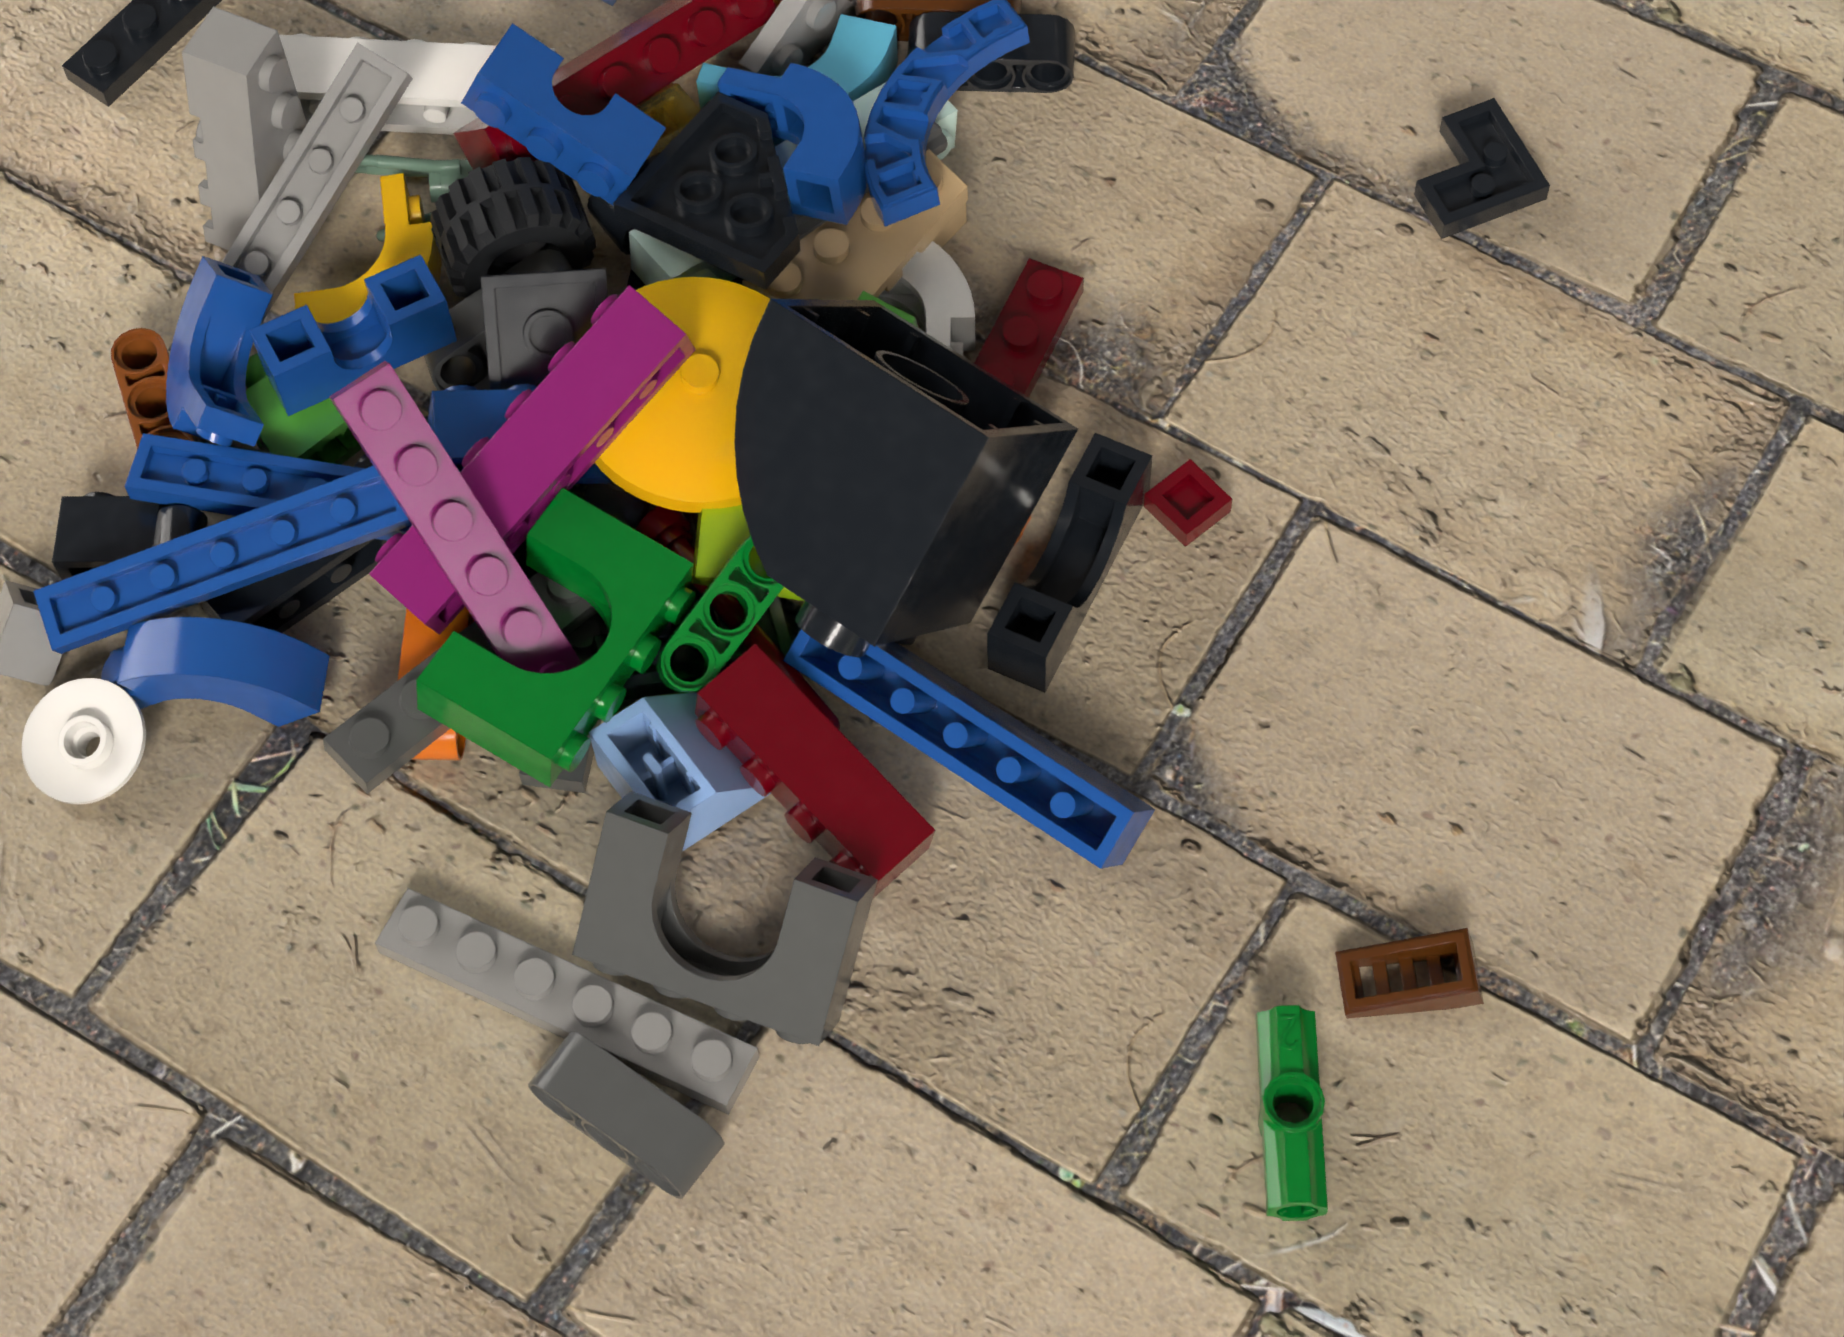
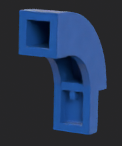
(814, 112)
(212, 355)
(220, 663)

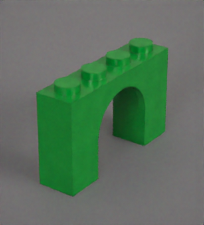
(545, 717)

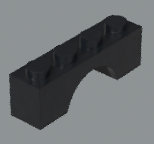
(1053, 601)

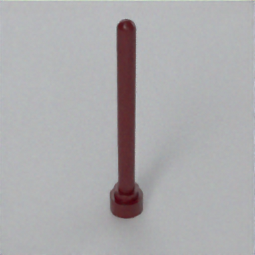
(673, 532)

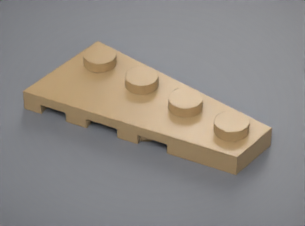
(864, 254)

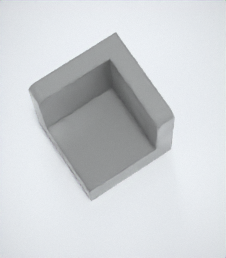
(23, 638)

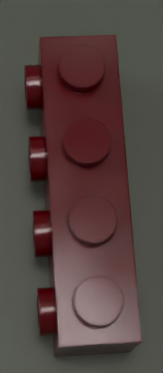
(810, 769)

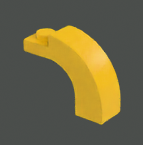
(404, 239)

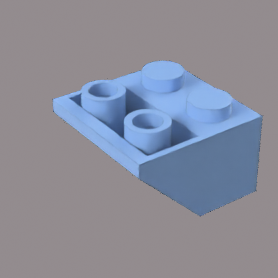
(664, 756)

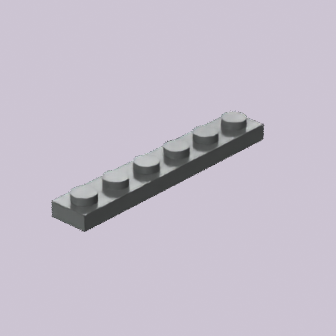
(392, 728)

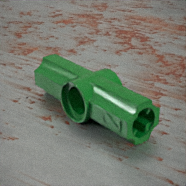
(1291, 1150)

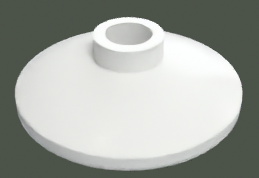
(65, 724)

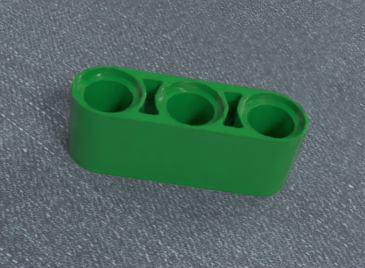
(702, 633)

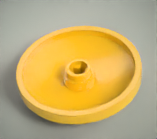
(683, 440)

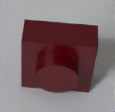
(1187, 502)

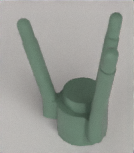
(440, 173)

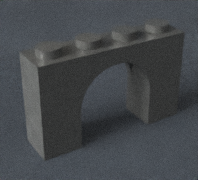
(638, 930)

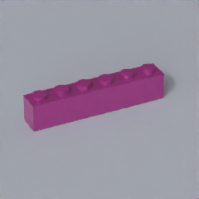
(547, 440)

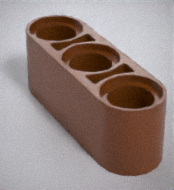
(144, 388)

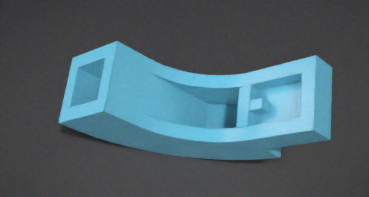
(857, 59)

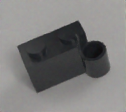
(111, 527)

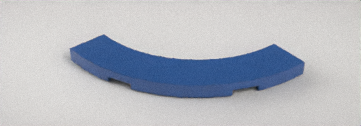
(914, 97)

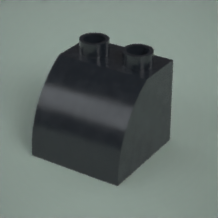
(882, 470)

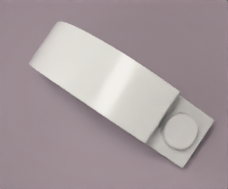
(938, 298)

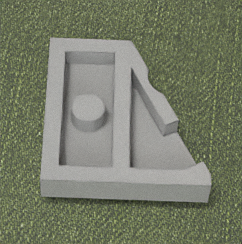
(794, 34)

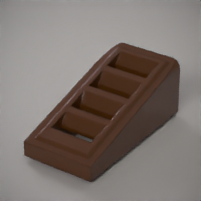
(1429, 948)

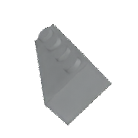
(246, 115)

